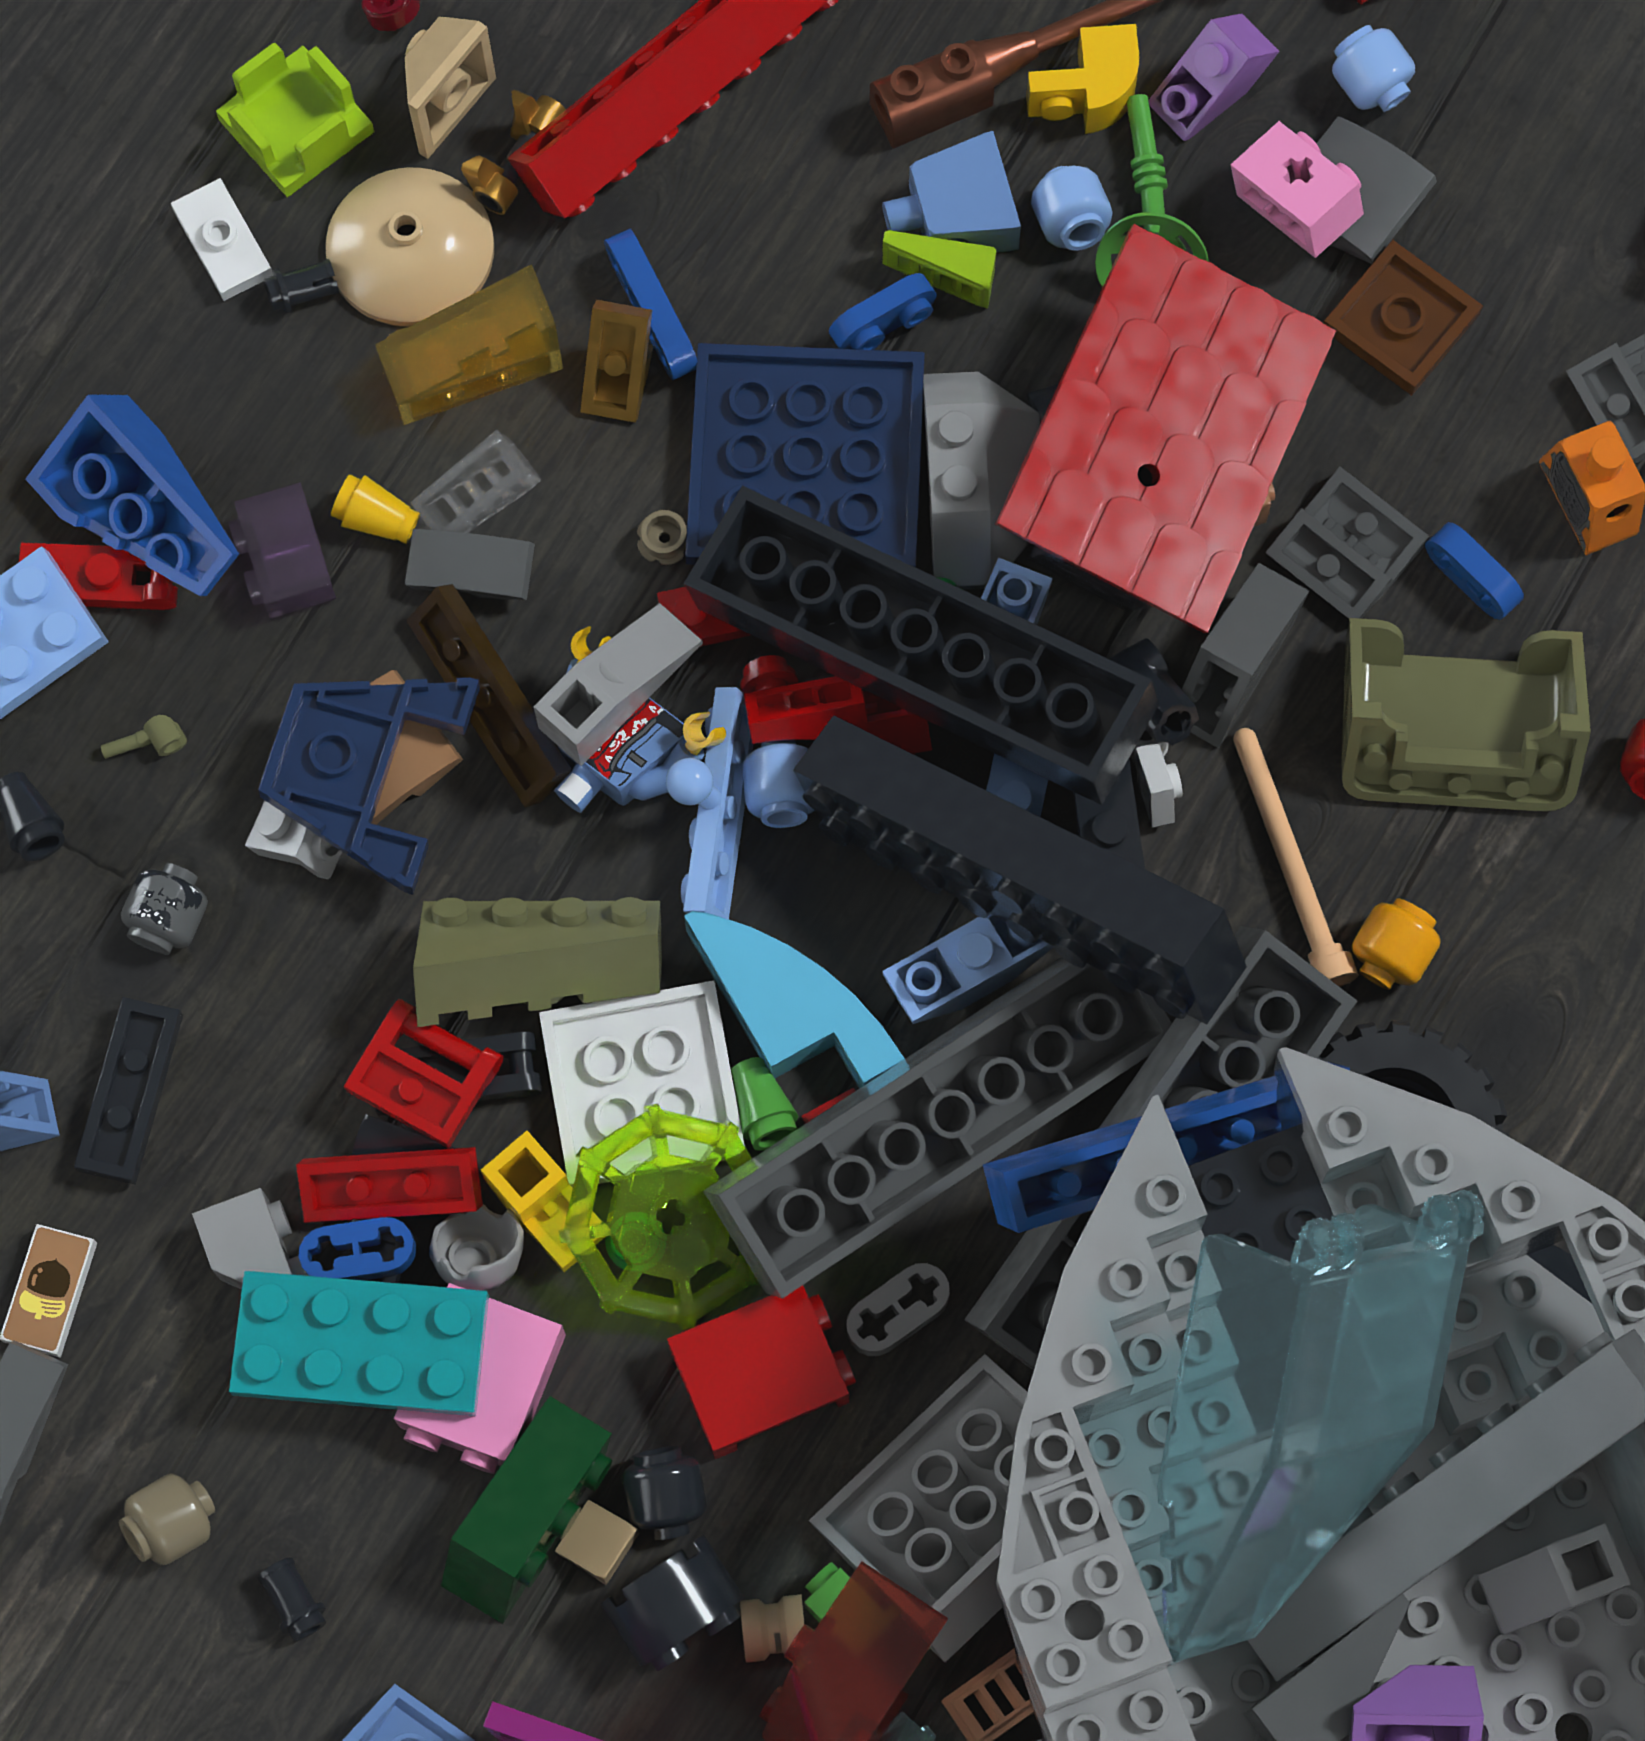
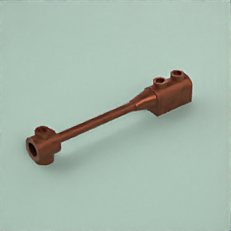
(964, 75)

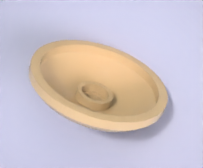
(417, 274)

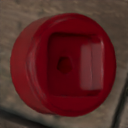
(390, 14)

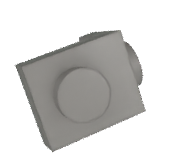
(287, 840)

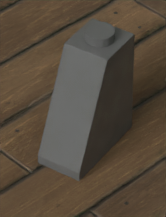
(1241, 650)

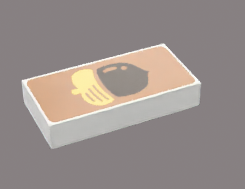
(48, 1290)

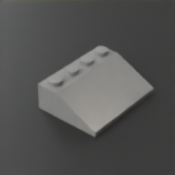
(937, 1503)

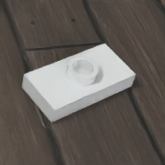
(222, 239)

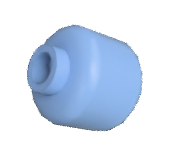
(1373, 68)
(1071, 207)
(772, 786)

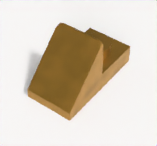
(617, 361)

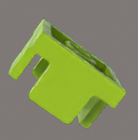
(293, 115)

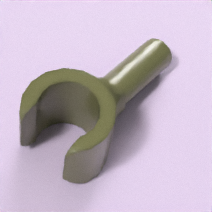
(158, 730)

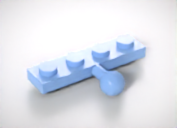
(721, 799)

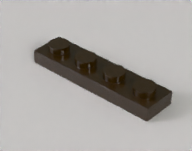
(500, 710)

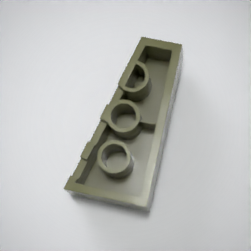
(533, 953)

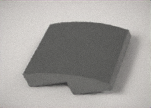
(1389, 190)
(1615, 391)
(1348, 545)

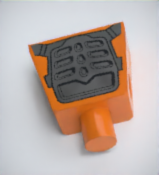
(1590, 479)

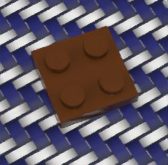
(1402, 317)

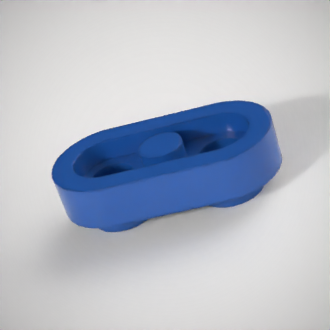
(899, 305)

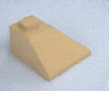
(446, 77)

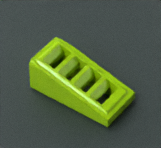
(947, 264)

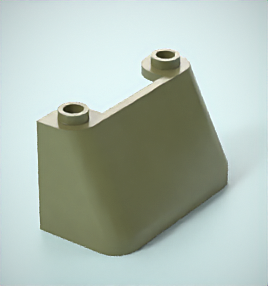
(1462, 724)

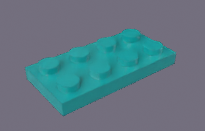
(359, 1343)

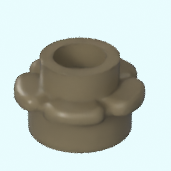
(653, 527)

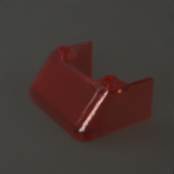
(853, 1664)

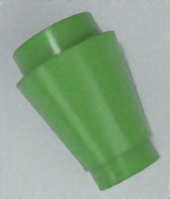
(762, 1105)

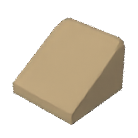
(597, 1541)

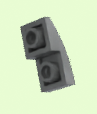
(471, 562)

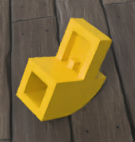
(1098, 88)
(536, 1193)

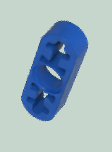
(646, 292)

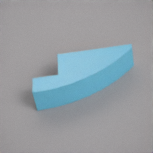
(789, 1001)

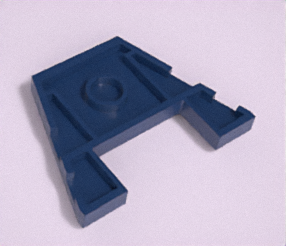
(337, 756)

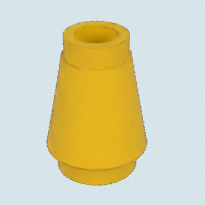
(373, 510)

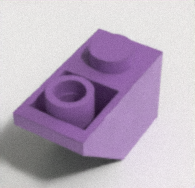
(1212, 74)

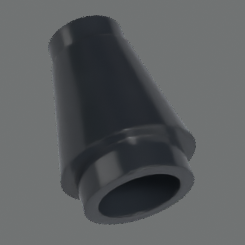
(29, 819)

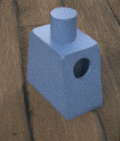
(959, 197)

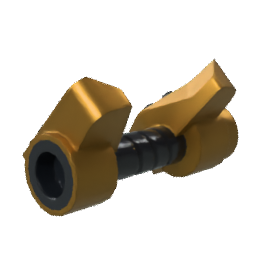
(494, 184)

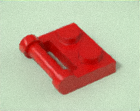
(415, 1090)

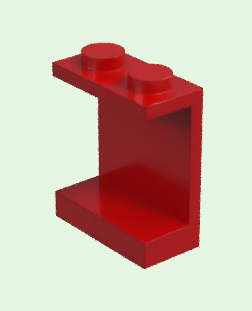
(760, 1368)

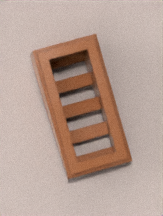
(964, 1718)

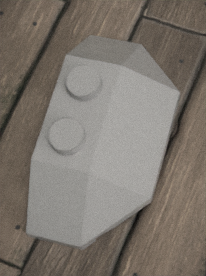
(973, 456)

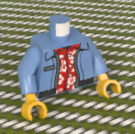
(637, 754)

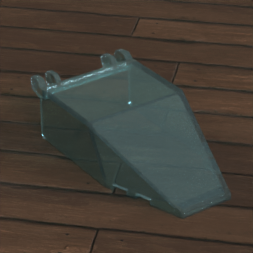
(1299, 1403)

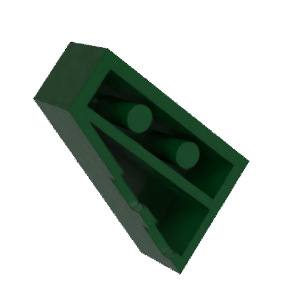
(525, 1509)

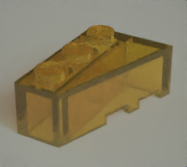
(472, 348)

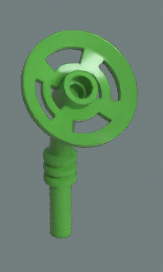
(1150, 184)

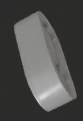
(889, 1298)

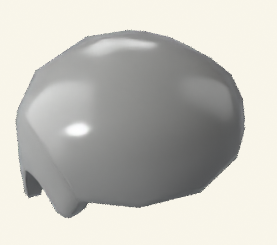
(477, 1248)

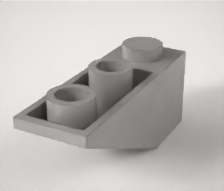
(614, 682)

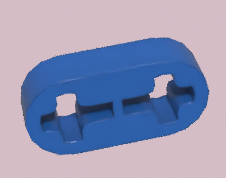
(1474, 571)
(357, 1236)

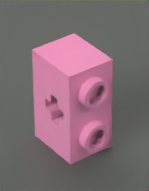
(1298, 188)

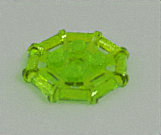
(634, 1222)

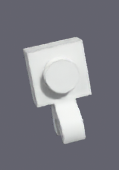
(1156, 781)

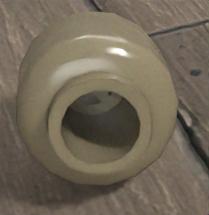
(167, 1519)

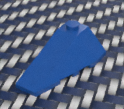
(129, 487)

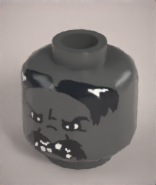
(164, 909)

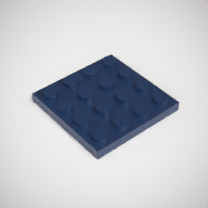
(813, 433)

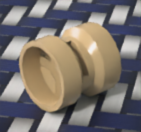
(770, 1626)

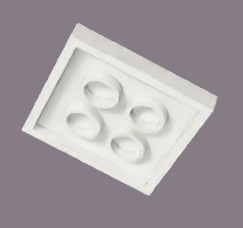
(636, 1053)

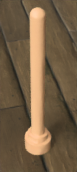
(1325, 954)

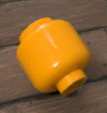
(1396, 944)

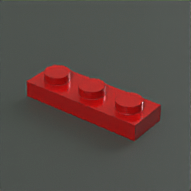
(389, 1184)

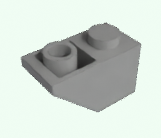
(246, 1237)
(1554, 1579)

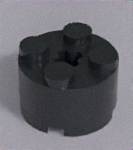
(673, 1604)

